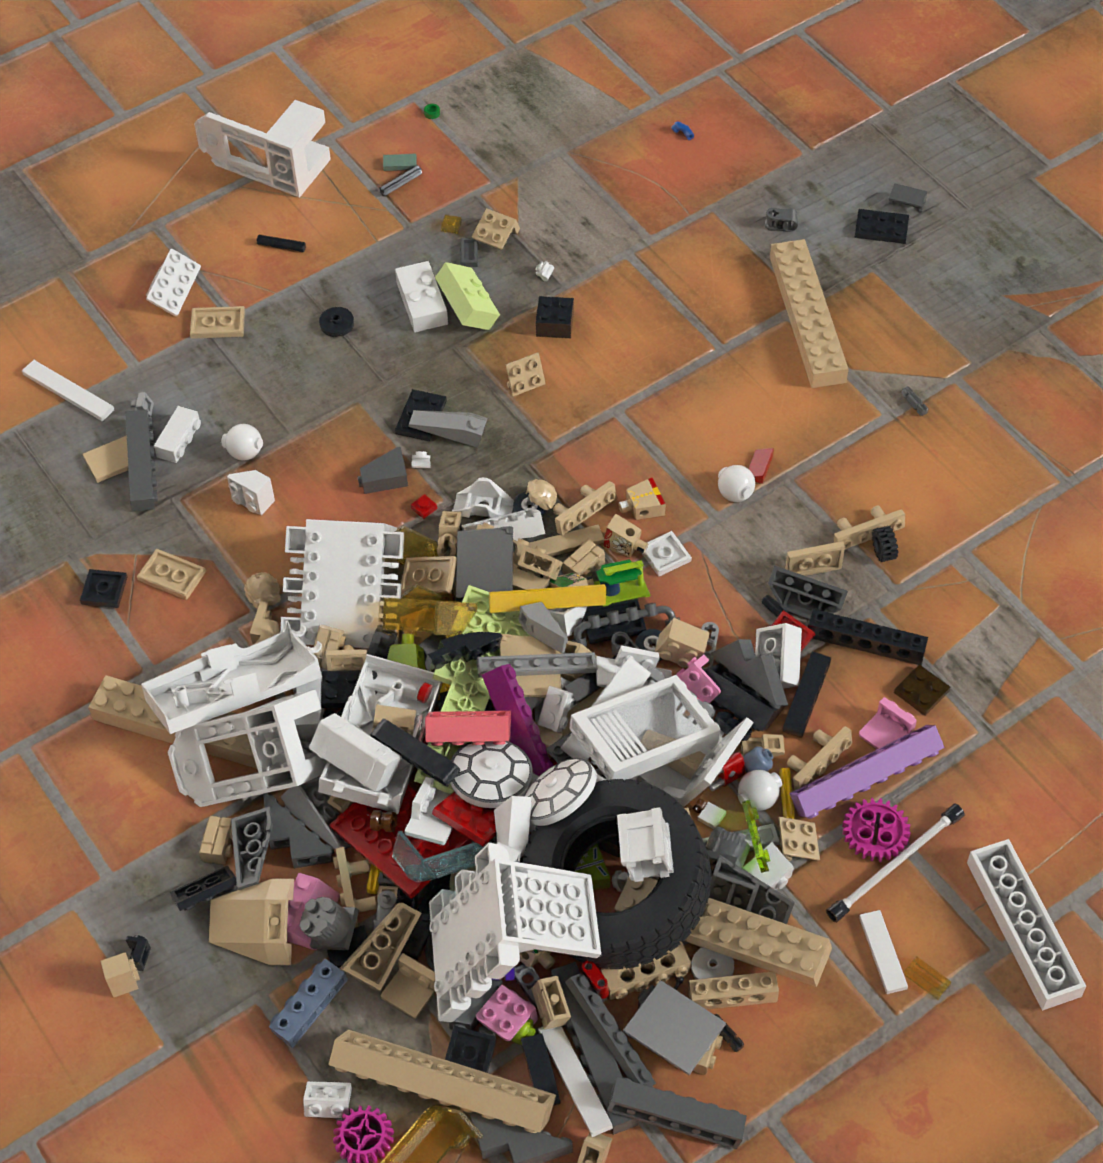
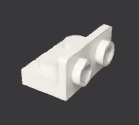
(556, 709)
(327, 1099)

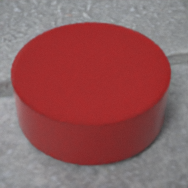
(424, 692)

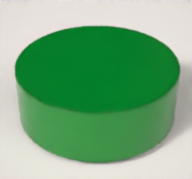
(432, 111)

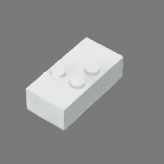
(421, 296)

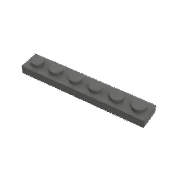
(609, 1030)

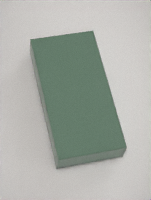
(399, 162)

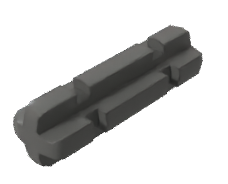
(915, 401)

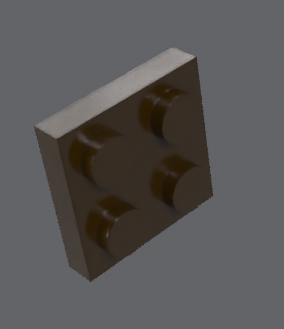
(922, 690)

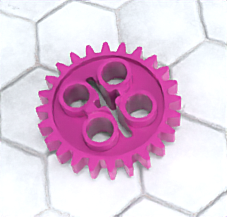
(856, 826)

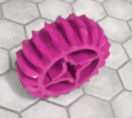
(347, 1131)

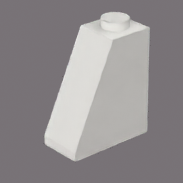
(513, 822)

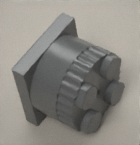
(727, 844)
(328, 924)

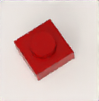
(424, 506)

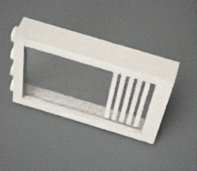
(644, 729)

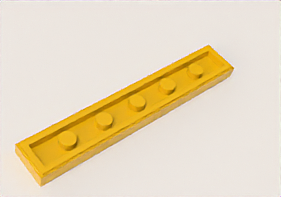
(551, 597)

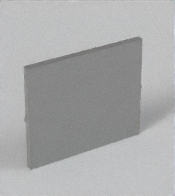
(674, 1027)

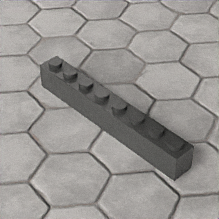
(594, 1052)

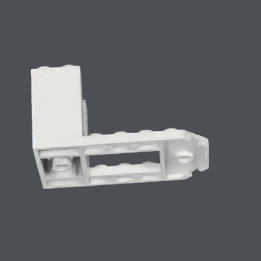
(288, 147)
(273, 744)

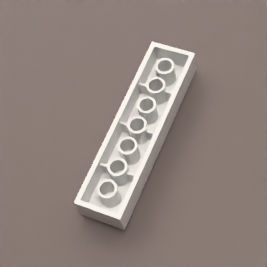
(1026, 925)

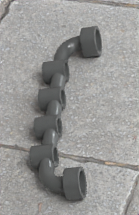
(613, 617)

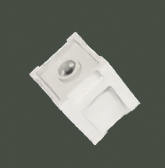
(645, 844)

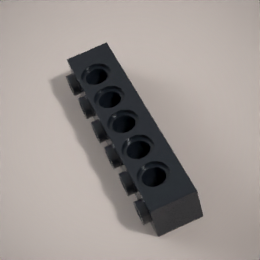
(868, 637)

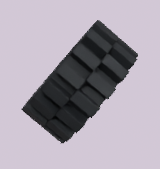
(885, 543)

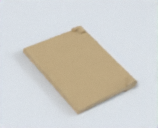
(527, 645)

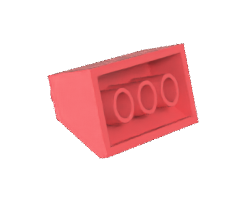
(468, 727)

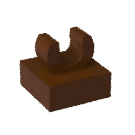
(696, 804)

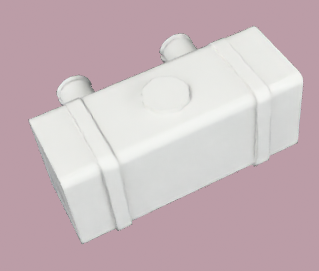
(355, 752)

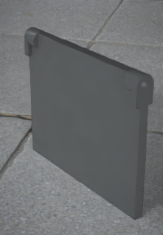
(485, 560)

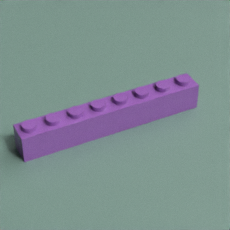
(866, 771)

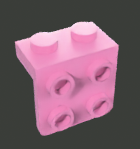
(698, 681)
(887, 725)
(506, 1013)

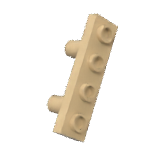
(592, 503)
(863, 532)
(828, 754)
(347, 870)

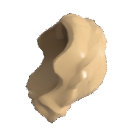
(542, 493)
(262, 588)

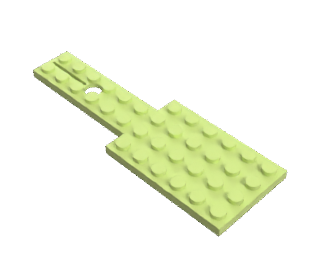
(467, 689)

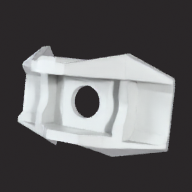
(483, 490)

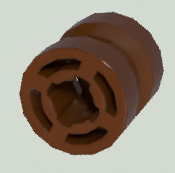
(384, 821)

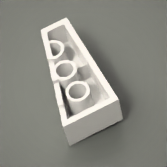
(525, 523)

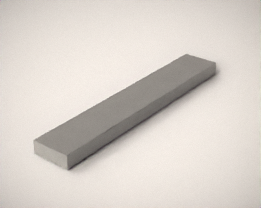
(541, 664)

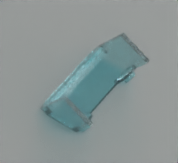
(436, 866)

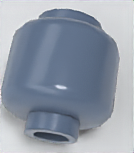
(758, 759)

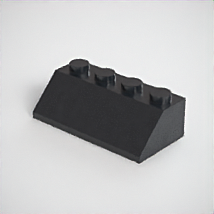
(742, 699)

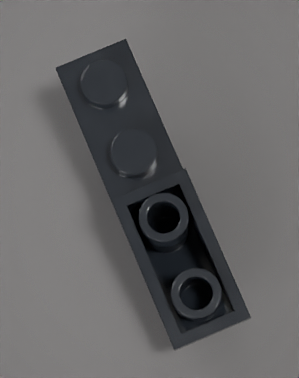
(463, 645)

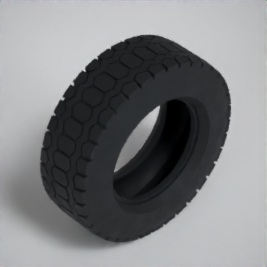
(673, 904)

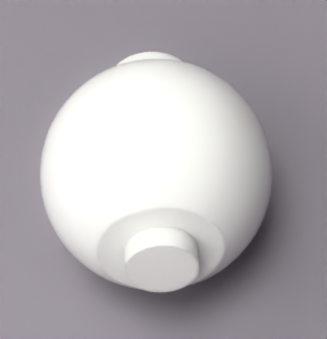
(242, 441)
(736, 483)
(760, 789)

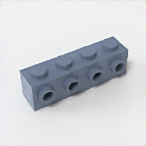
(308, 1003)

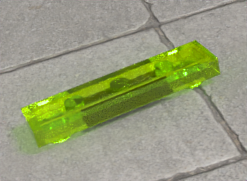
(761, 855)

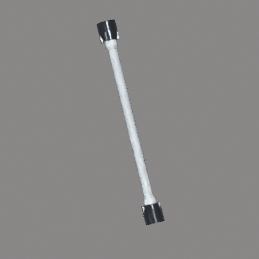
(841, 908)

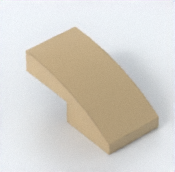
(774, 743)

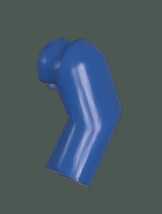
(684, 128)

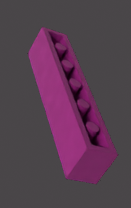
(524, 733)

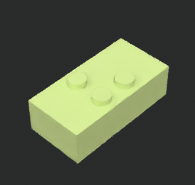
(467, 296)

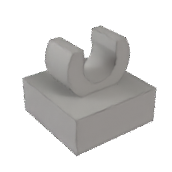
(142, 403)

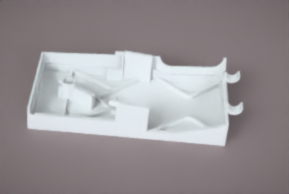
(231, 679)
(395, 687)

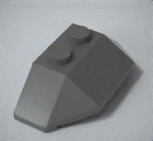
(803, 594)

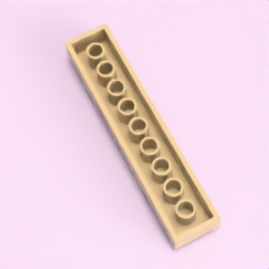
(808, 314)
(125, 707)
(748, 937)
(442, 1081)

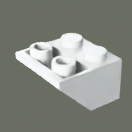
(251, 490)

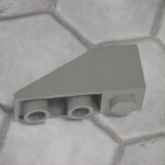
(541, 625)

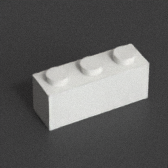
(177, 434)

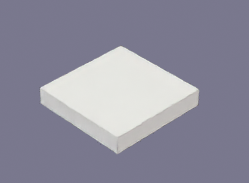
(666, 554)

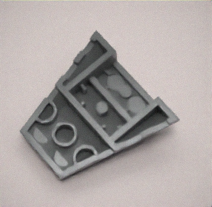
(742, 890)

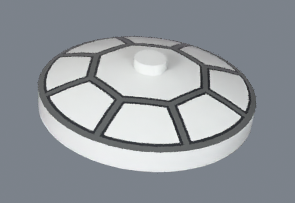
(491, 773)
(560, 790)

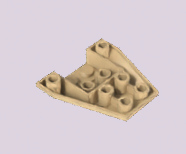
(254, 921)

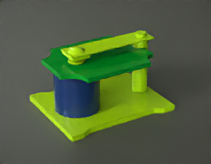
(623, 581)

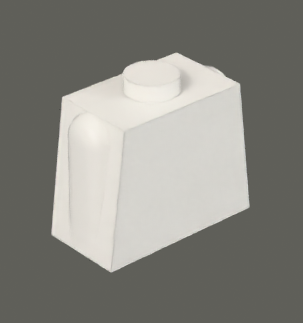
(779, 868)

